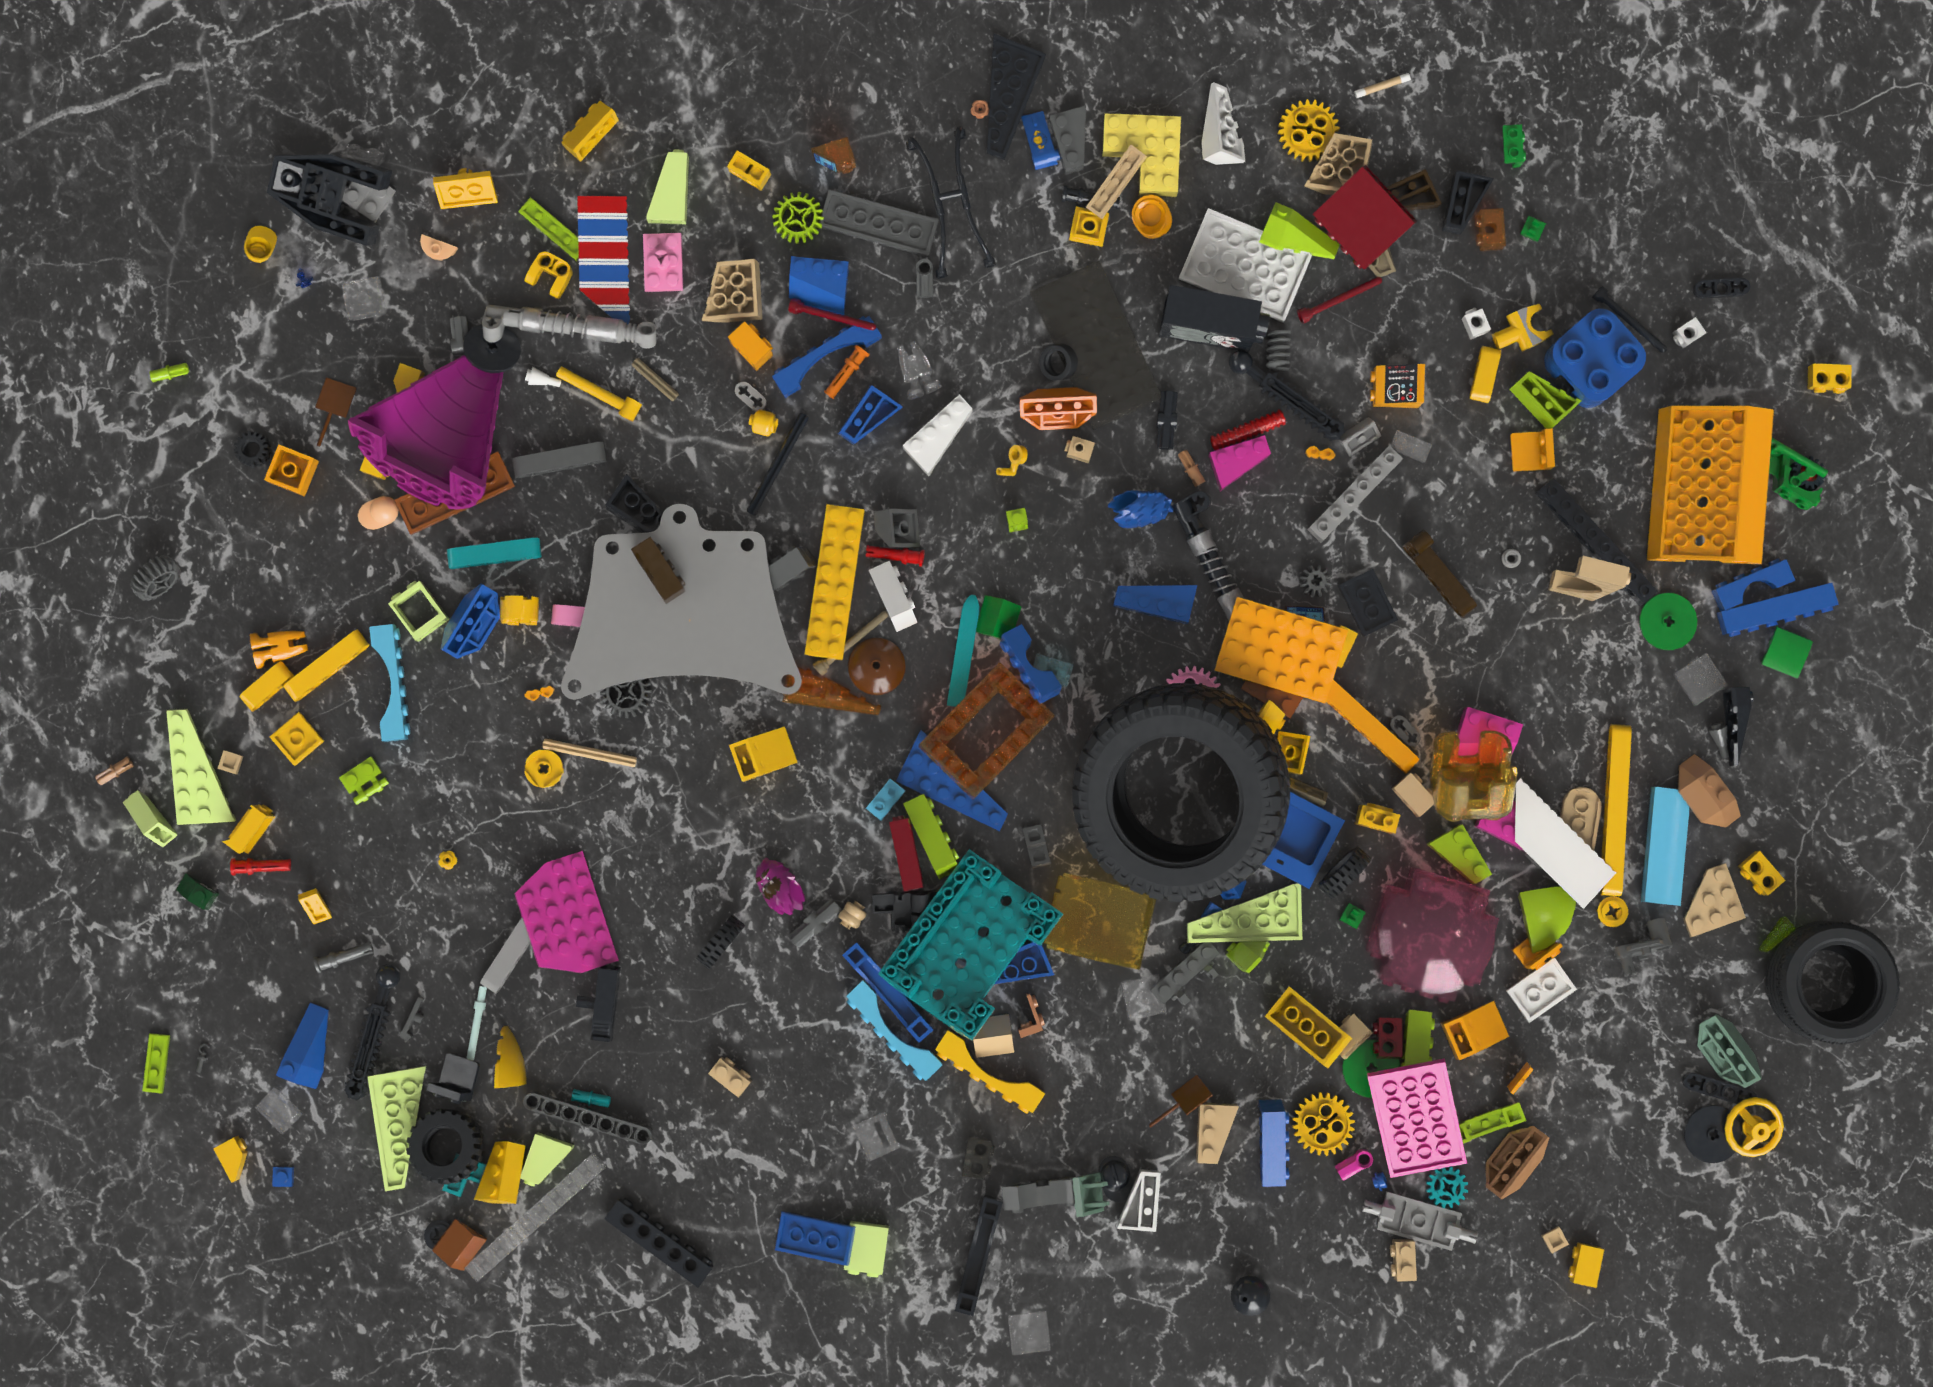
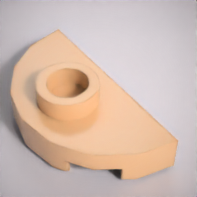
(437, 249)

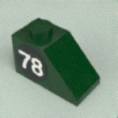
(197, 892)

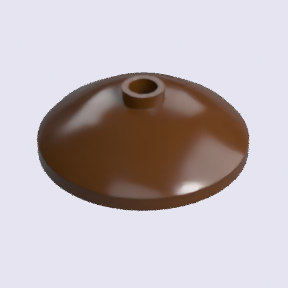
(879, 680)

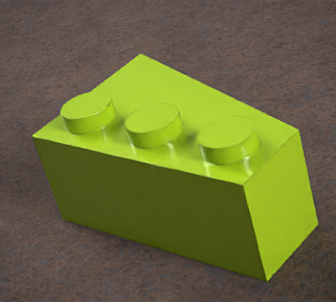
(1543, 400)

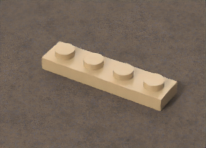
(1116, 181)

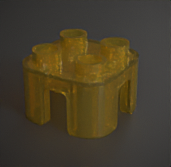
(1473, 784)

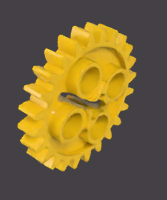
(1311, 113)
(1313, 1109)

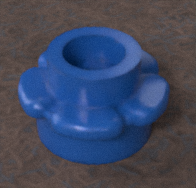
(1380, 1181)

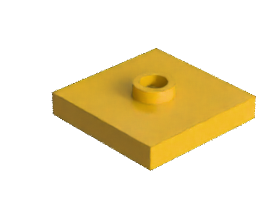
(296, 738)

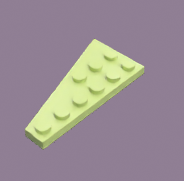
(194, 779)
(395, 1111)

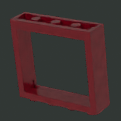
(906, 853)

